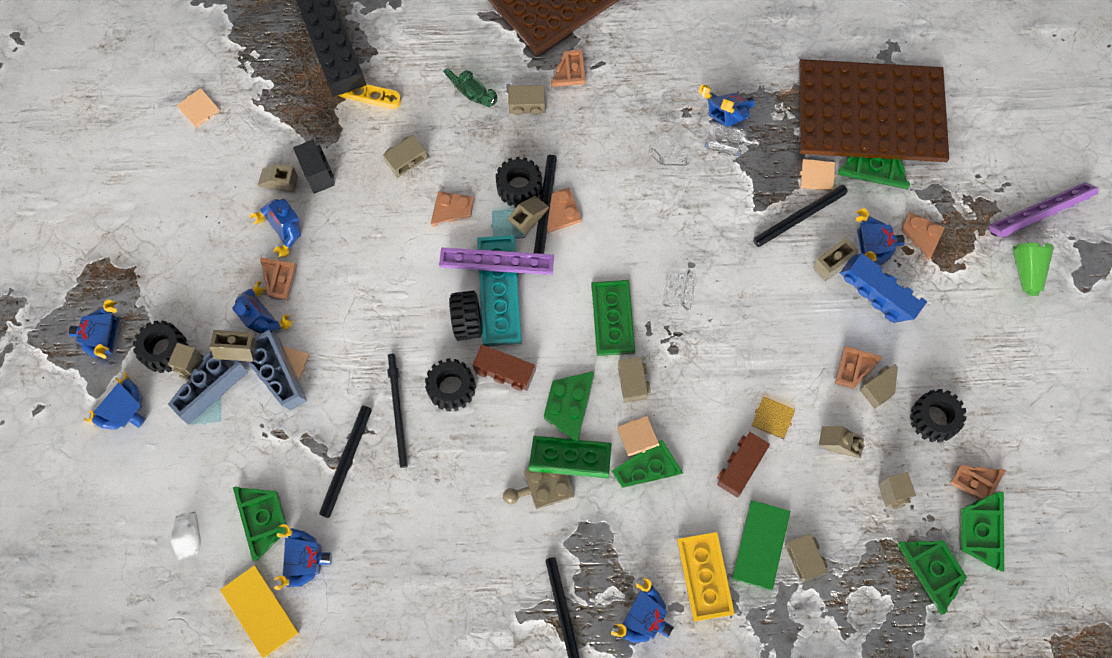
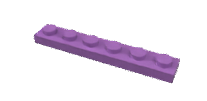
(1043, 209)
(496, 261)

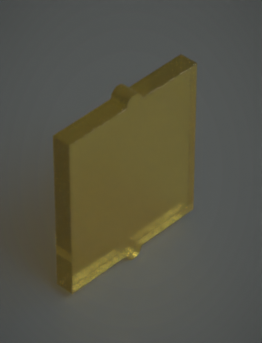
(773, 417)

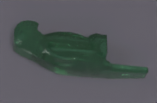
(472, 88)

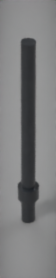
(393, 374)

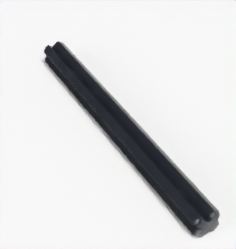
(546, 198)
(800, 215)
(345, 462)
(562, 609)

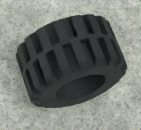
(515, 169)
(465, 315)
(150, 337)
(446, 370)
(951, 408)

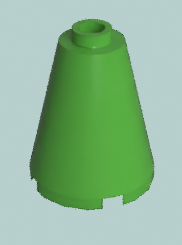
(1033, 266)

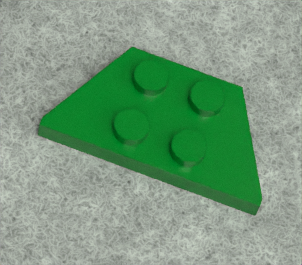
(876, 170)
(568, 403)
(260, 516)
(984, 530)
(935, 569)

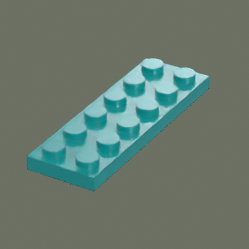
(499, 297)

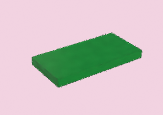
(613, 318)
(570, 458)
(761, 545)

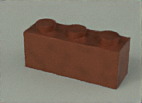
(504, 368)
(742, 464)

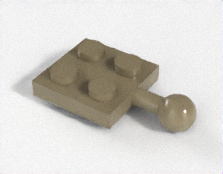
(543, 487)

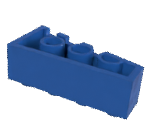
(881, 289)

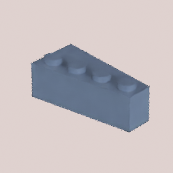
(276, 371)
(206, 386)

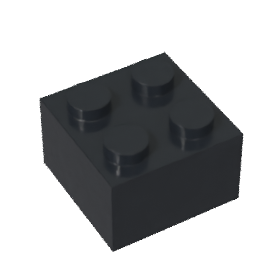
(314, 166)

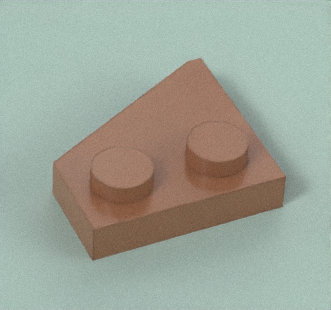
(570, 70)
(451, 207)
(855, 366)

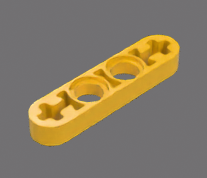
(381, 101)

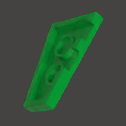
(647, 467)

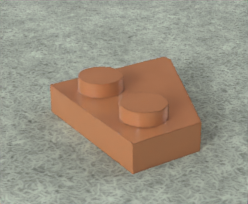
(562, 211)
(922, 233)
(278, 277)
(977, 481)

